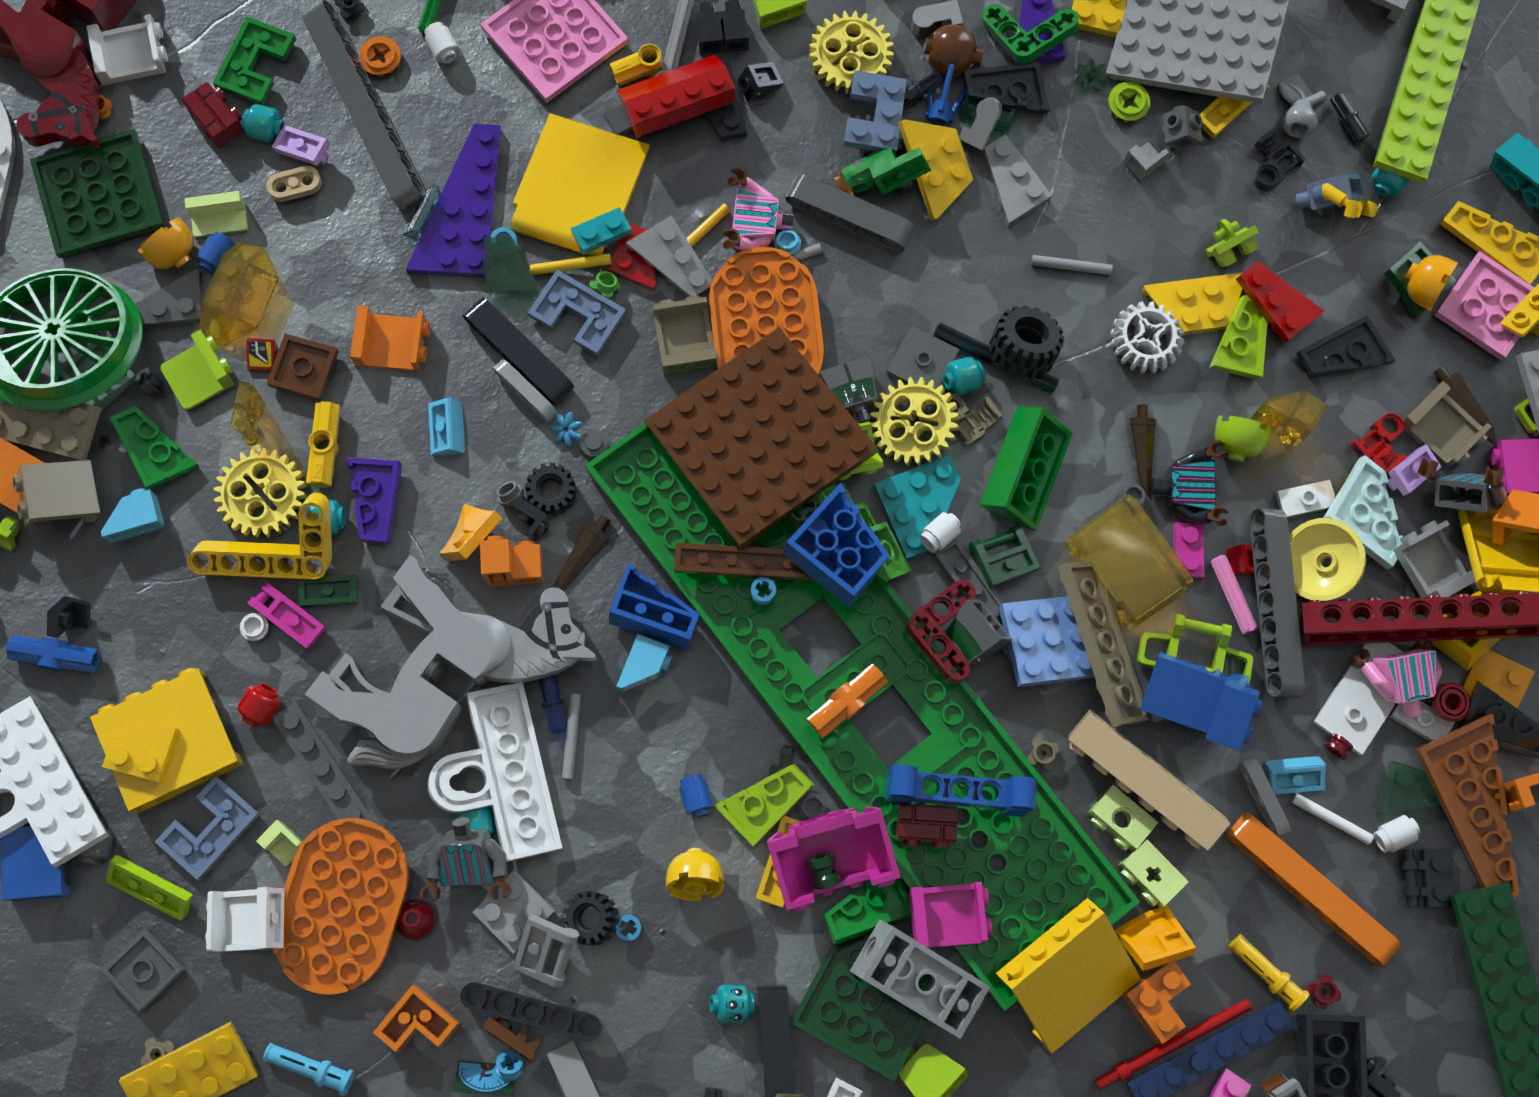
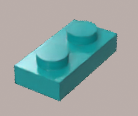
(601, 230)

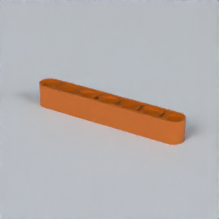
(1313, 890)

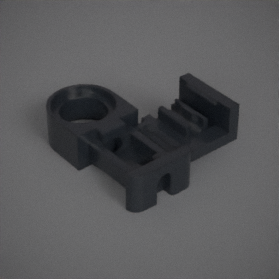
(1278, 160)

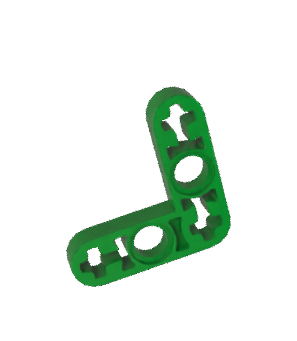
(1023, 39)

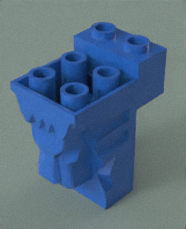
(1203, 700)

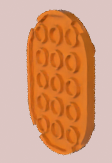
(757, 295)
(342, 905)

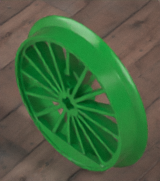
(61, 333)

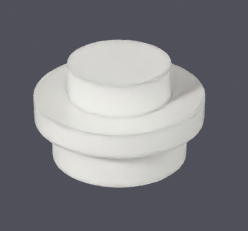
(254, 627)

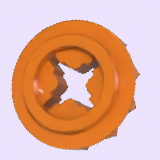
(383, 46)

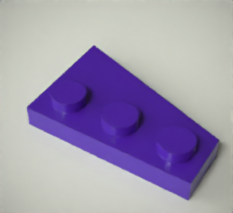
(1031, 15)
(375, 495)

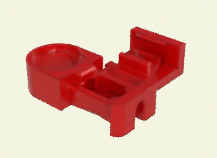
(1379, 448)

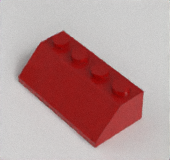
(677, 95)

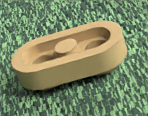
(294, 183)

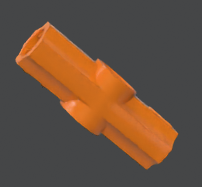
(847, 701)

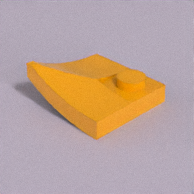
(470, 530)
(1501, 676)
(1155, 938)

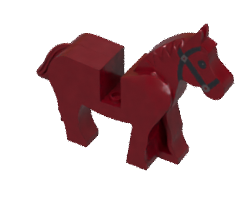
(59, 65)

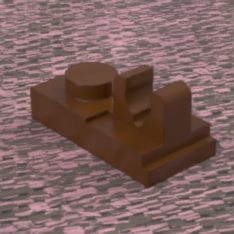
(501, 1031)

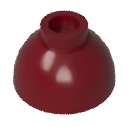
(1451, 702)
(416, 920)

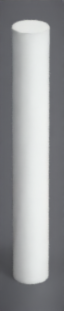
(1332, 818)

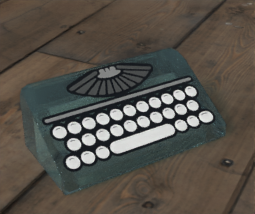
(422, 213)

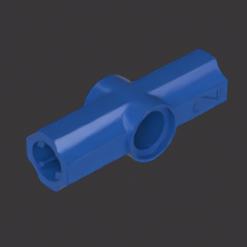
(52, 654)

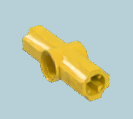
(324, 428)

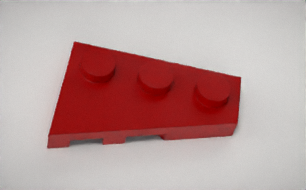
(1278, 301)

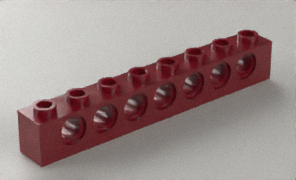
(1433, 628)

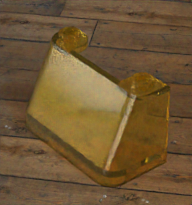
(1131, 561)

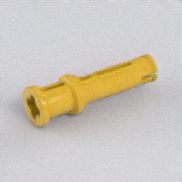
(1278, 981)

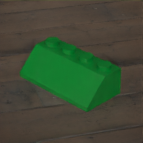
(1026, 467)

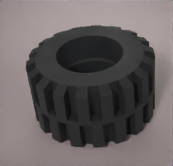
(1026, 342)

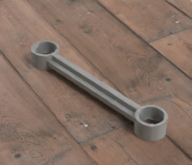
(677, 36)

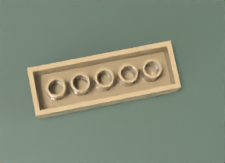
(1149, 780)

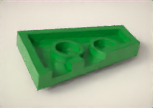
(150, 450)
(863, 909)

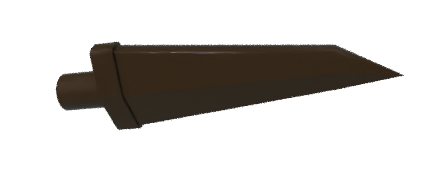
(1464, 398)
(1143, 439)
(585, 548)

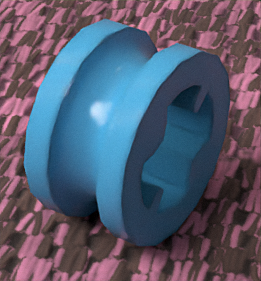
(771, 588)
(629, 937)
(503, 1072)

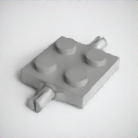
(509, 915)

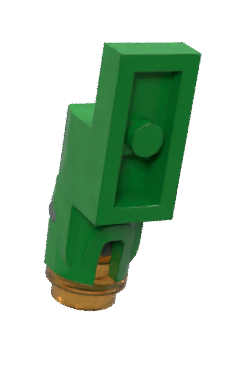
(882, 170)

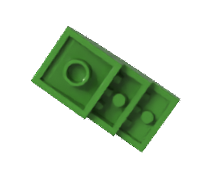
(896, 563)

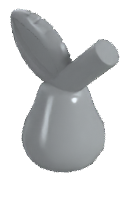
(1300, 118)

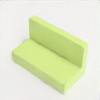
(217, 213)

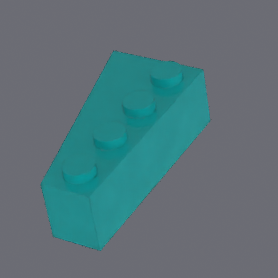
(1519, 167)

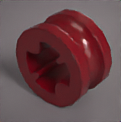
(1338, 746)

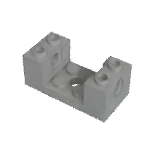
(897, 962)

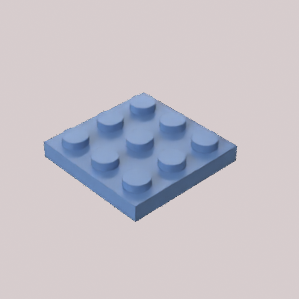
(1044, 642)

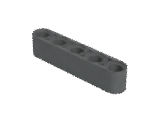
(850, 213)

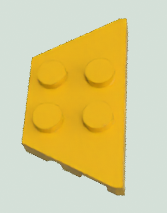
(947, 161)
(1199, 303)

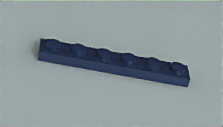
(1212, 1053)

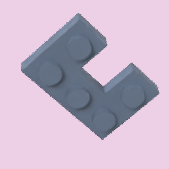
(888, 95)
(600, 313)
(201, 853)

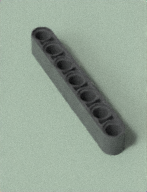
(1277, 603)

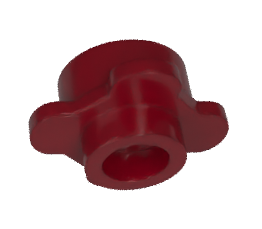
(1332, 992)

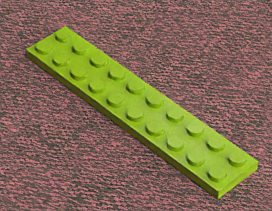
(1426, 88)

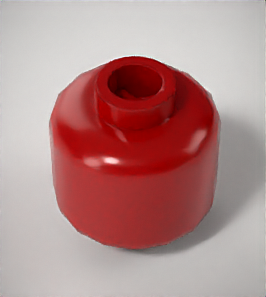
(259, 705)

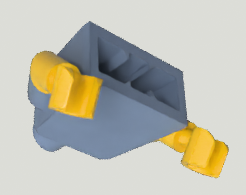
(1335, 192)

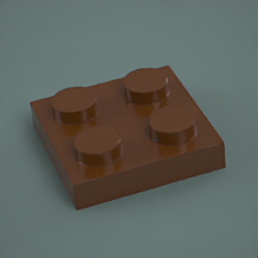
(302, 367)

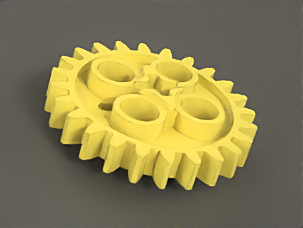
(835, 35)
(919, 397)
(240, 509)

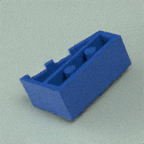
(652, 611)

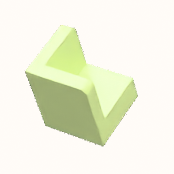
(280, 842)

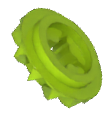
(1127, 91)

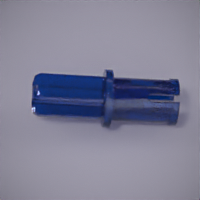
(553, 704)

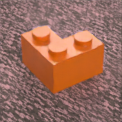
(510, 564)
(1150, 1003)
(416, 1013)

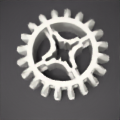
(1154, 356)

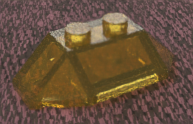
(238, 293)

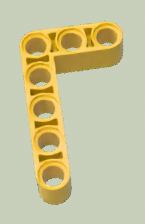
(273, 553)

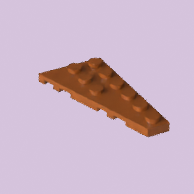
(1472, 794)

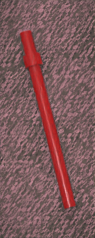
(1124, 1070)

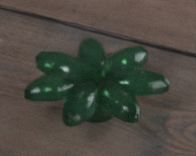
(1092, 75)

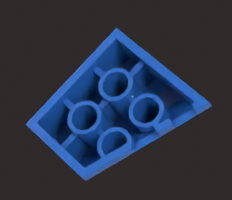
(837, 548)

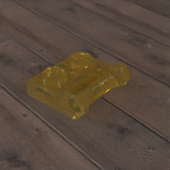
(246, 412)

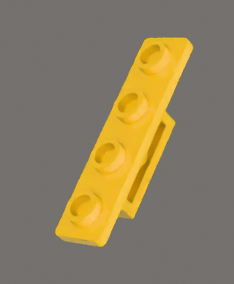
(1524, 315)

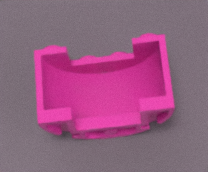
(858, 844)

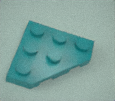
(916, 499)

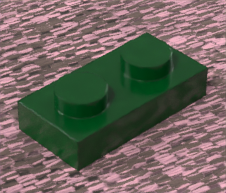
(328, 591)

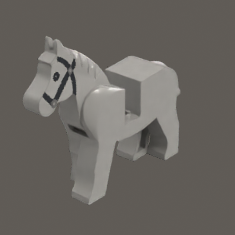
(418, 716)

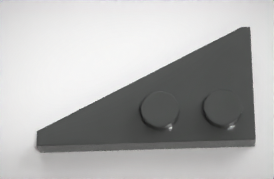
(173, 304)

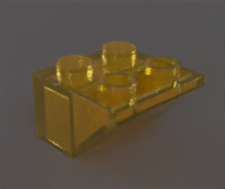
(1291, 416)

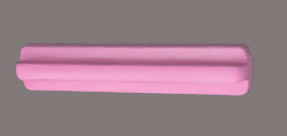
(1234, 594)

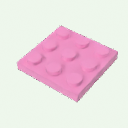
(1481, 302)

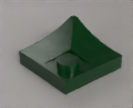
(1398, 271)

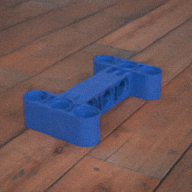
(1013, 796)

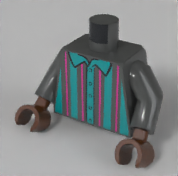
(1465, 490)
(467, 858)

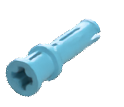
(323, 1075)

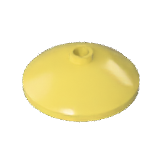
(1320, 540)

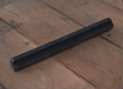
(981, 351)

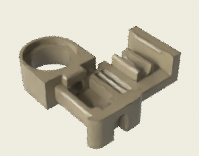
(975, 420)

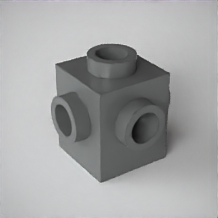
(1182, 128)

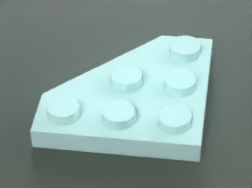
(1369, 511)

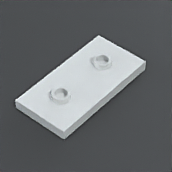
(1355, 705)

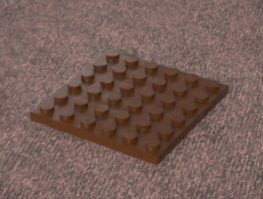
(760, 437)

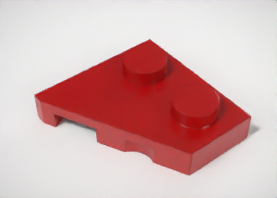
(630, 265)

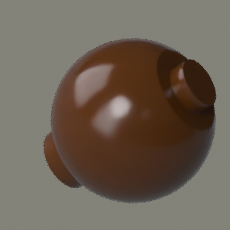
(952, 46)

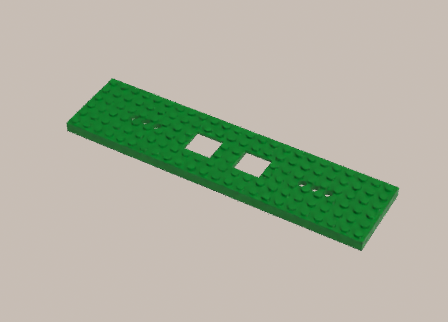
(1045, 854)

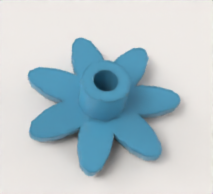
(566, 429)

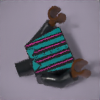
(1192, 486)

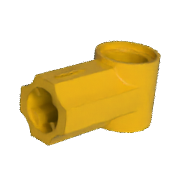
(634, 65)

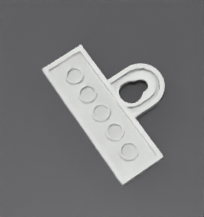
(511, 771)
(43, 787)

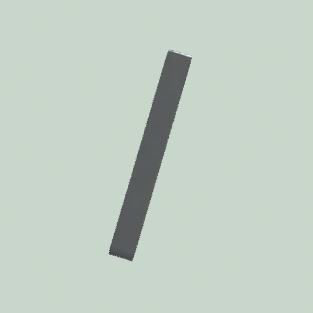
(363, 105)

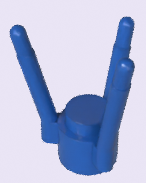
(940, 112)

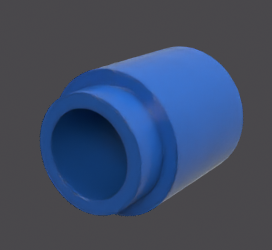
(212, 251)
(695, 796)

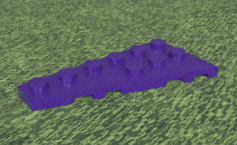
(464, 212)

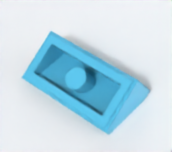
(446, 427)
(1296, 775)

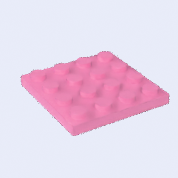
(554, 40)

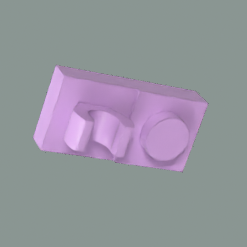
(302, 146)
(1406, 475)

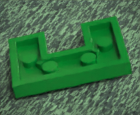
(236, 70)

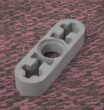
(525, 391)
(1264, 797)

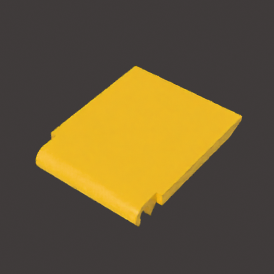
(574, 178)
(1497, 566)

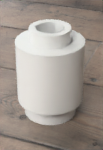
(441, 42)
(940, 532)
(1396, 834)

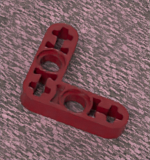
(933, 623)

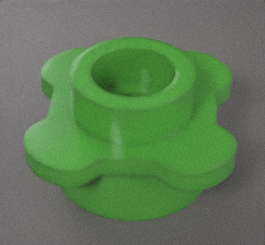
(605, 284)

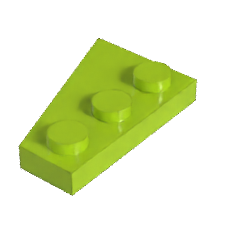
(1243, 342)
(764, 804)

